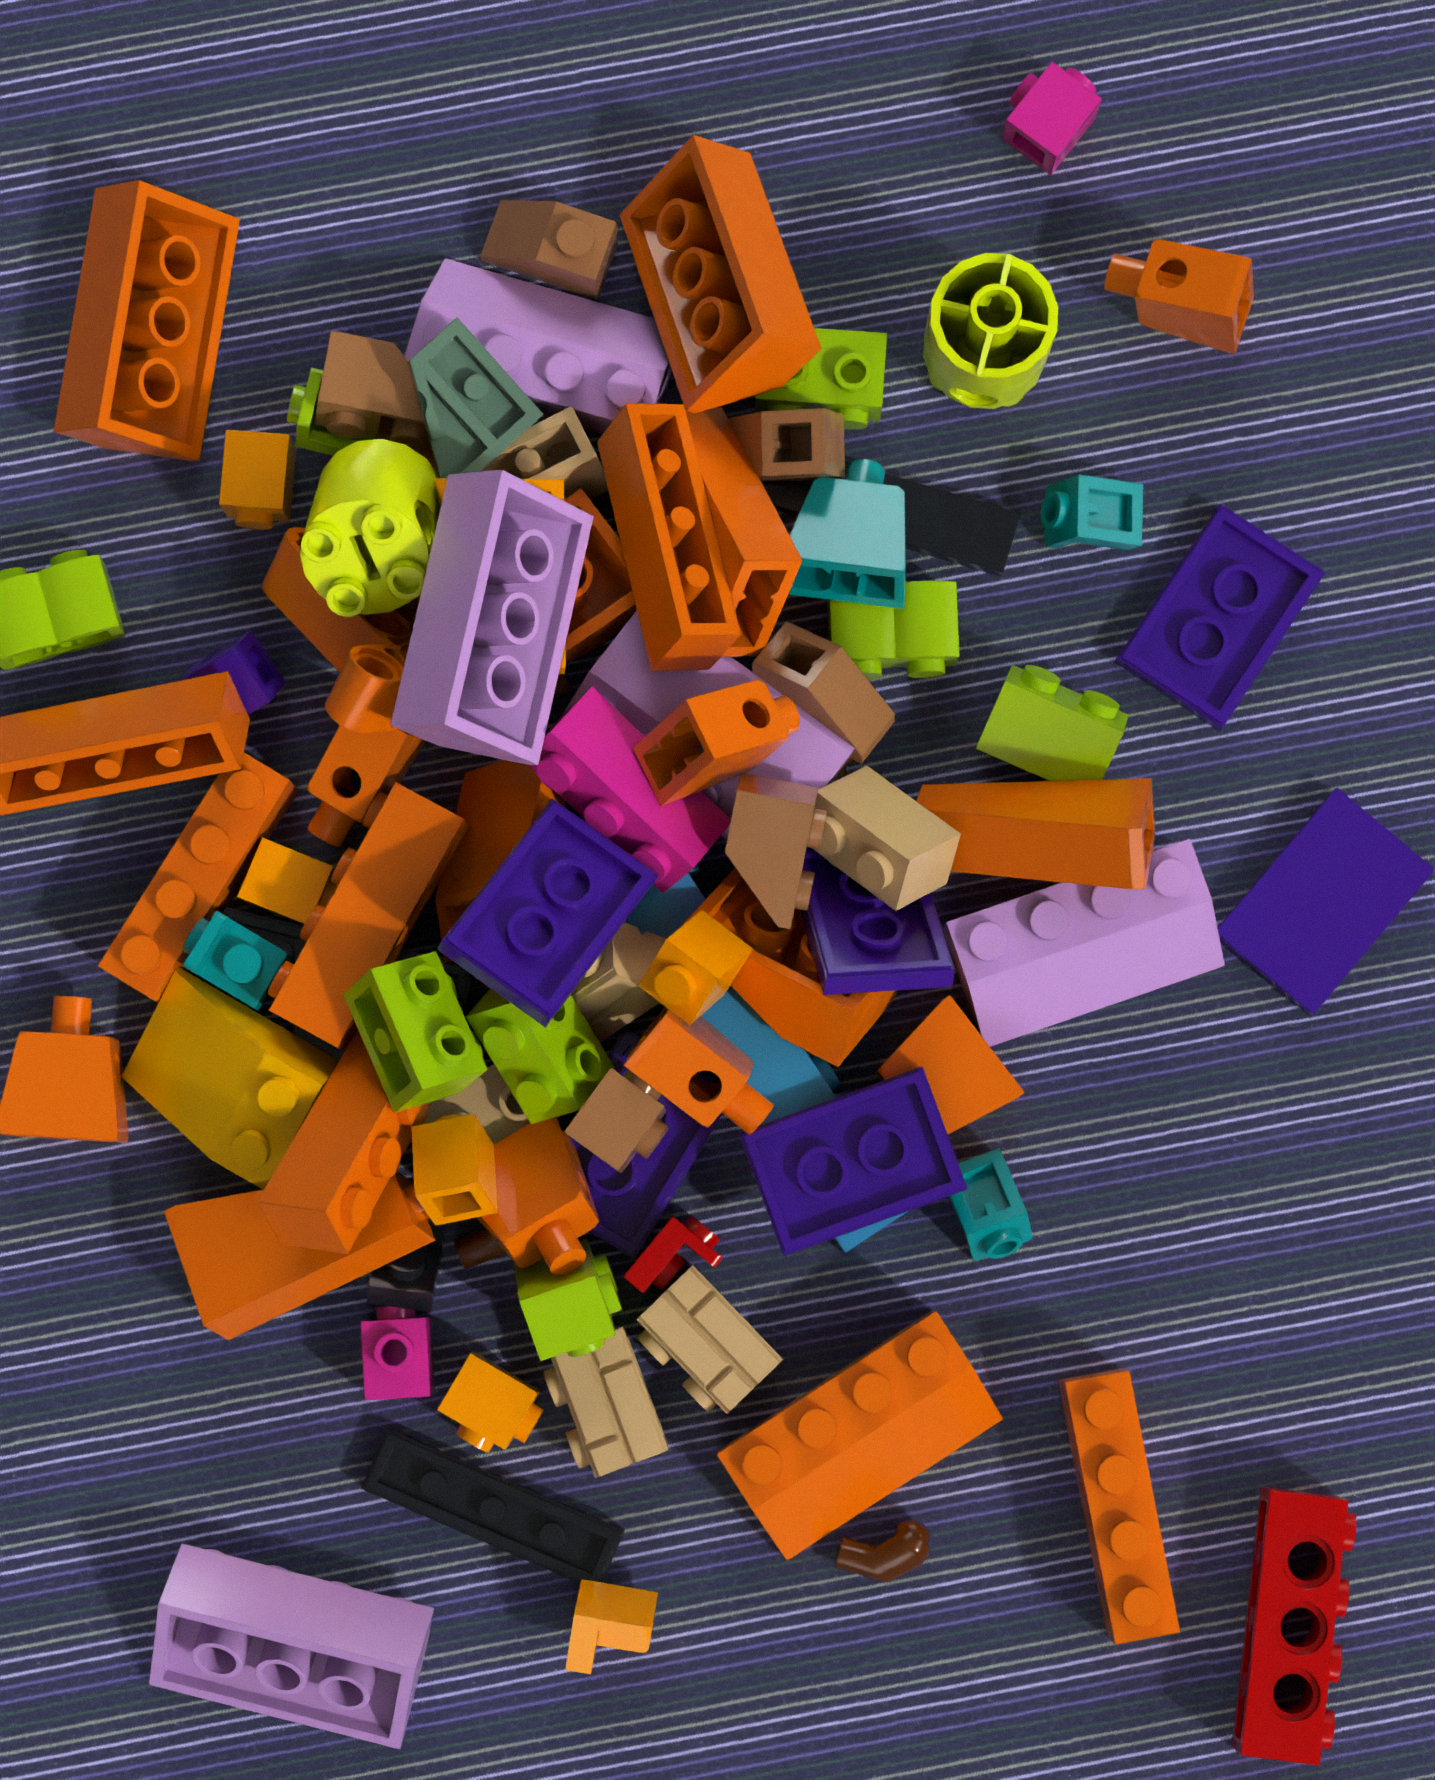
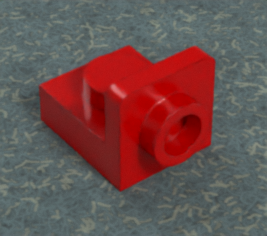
(660, 1259)

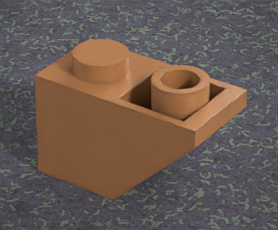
(369, 392)
(793, 443)
(826, 686)
(769, 841)

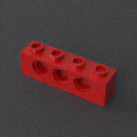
(1307, 1727)

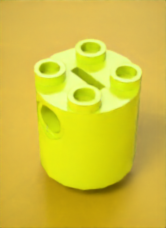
(989, 330)
(371, 528)

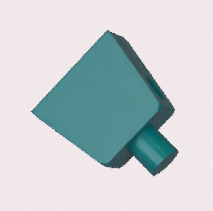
(852, 539)

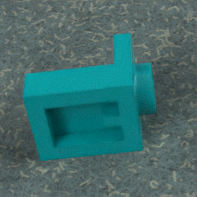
(1093, 513)
(233, 958)
(991, 1208)

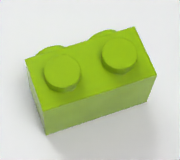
(839, 378)
(1052, 727)
(415, 1031)
(547, 1067)
(571, 1309)

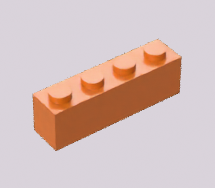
(668, 537)
(121, 742)
(198, 874)
(370, 913)
(339, 1159)
(1119, 1506)

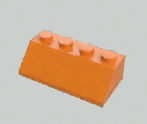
(718, 277)
(147, 322)
(859, 1434)

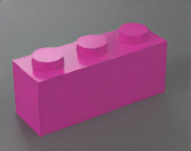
(596, 771)

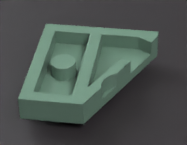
(467, 401)

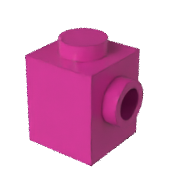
(1050, 115)
(397, 1355)

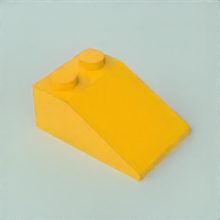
(227, 1076)

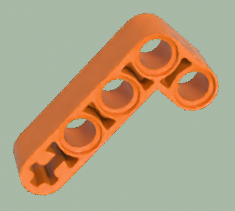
(362, 648)

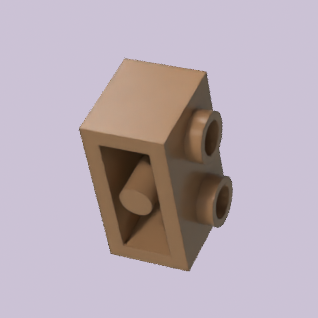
(620, 1120)

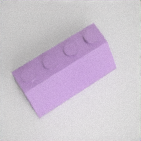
(550, 342)
(492, 617)
(647, 697)
(1084, 947)
(289, 1645)

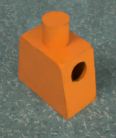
(1187, 292)
(735, 729)
(378, 760)
(673, 1054)
(958, 1066)
(66, 1081)
(541, 1198)

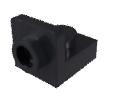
(409, 1279)

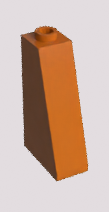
(749, 531)
(1051, 829)
(249, 1278)

